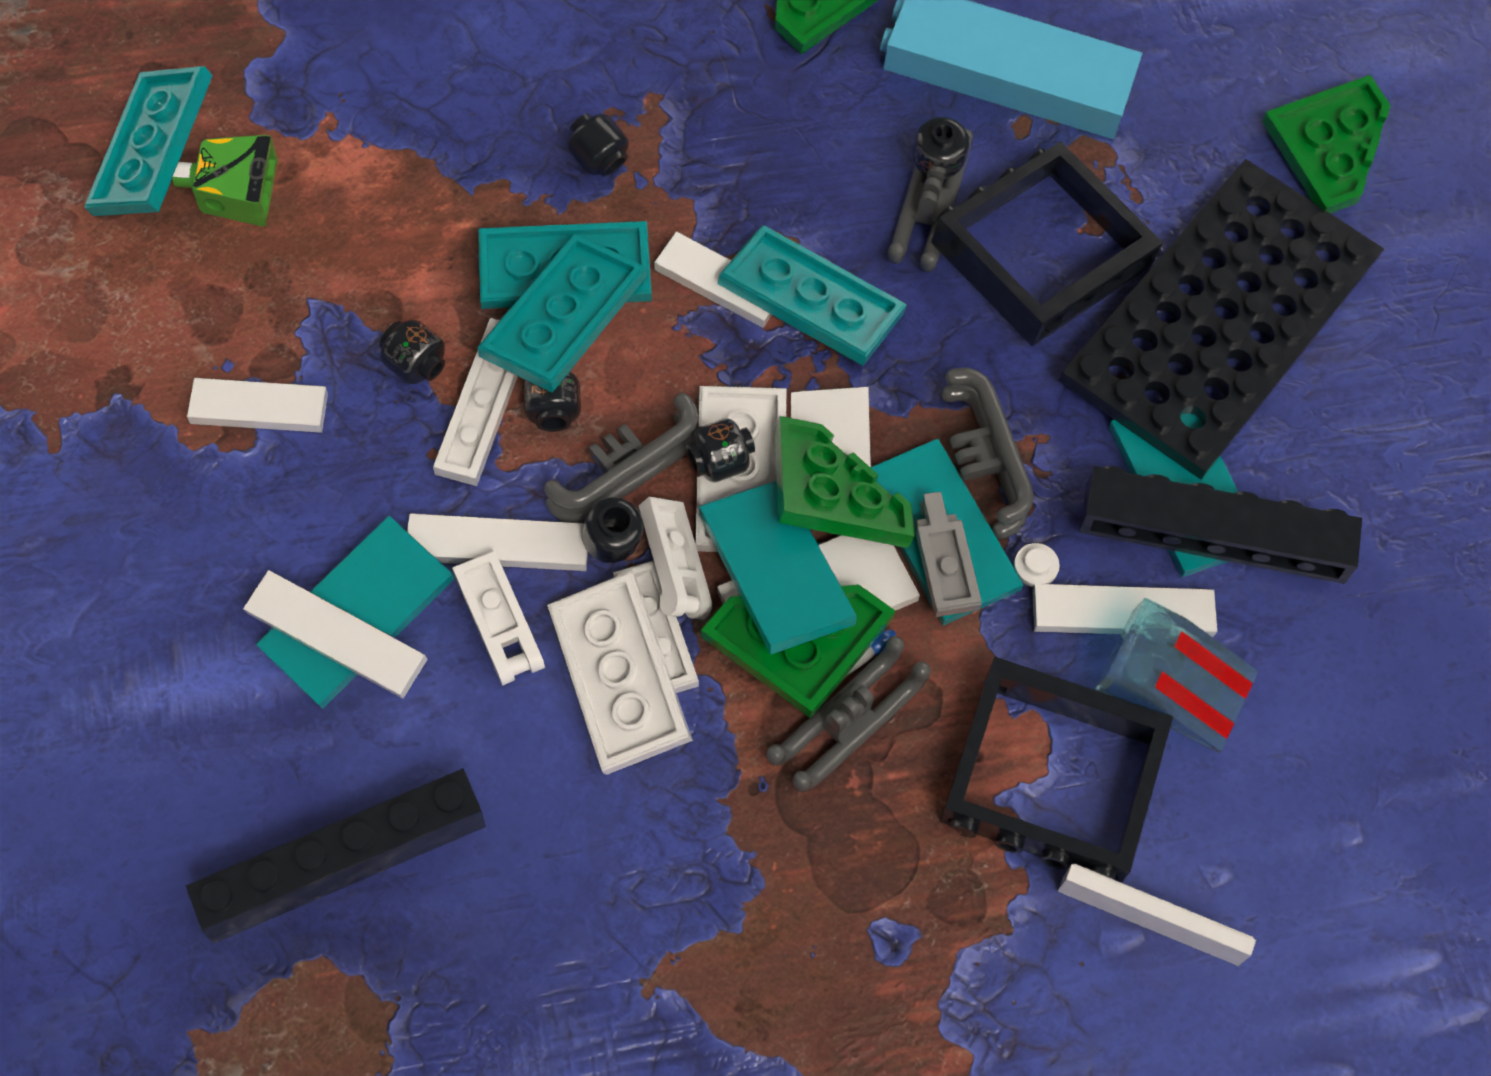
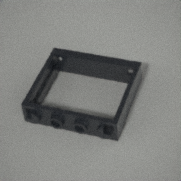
(1000, 289)
(1078, 704)

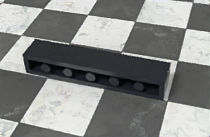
(1221, 524)
(335, 856)

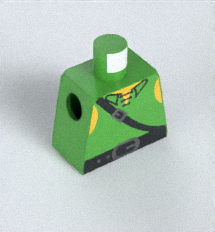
(232, 177)

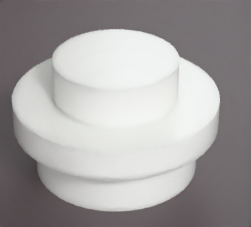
(1036, 564)

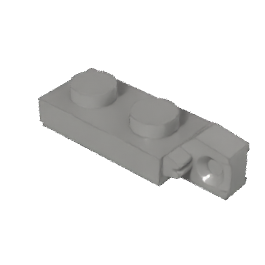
(946, 559)

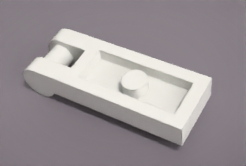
(675, 559)
(497, 616)

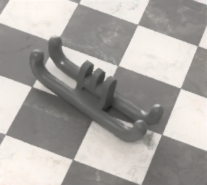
(923, 204)
(990, 447)
(626, 464)
(849, 717)

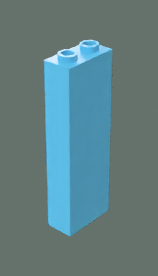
(1012, 62)

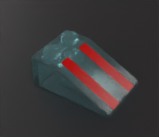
(1179, 672)

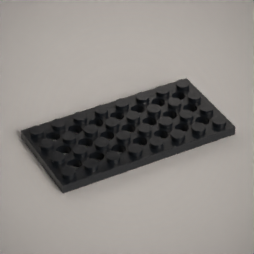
(1252, 311)

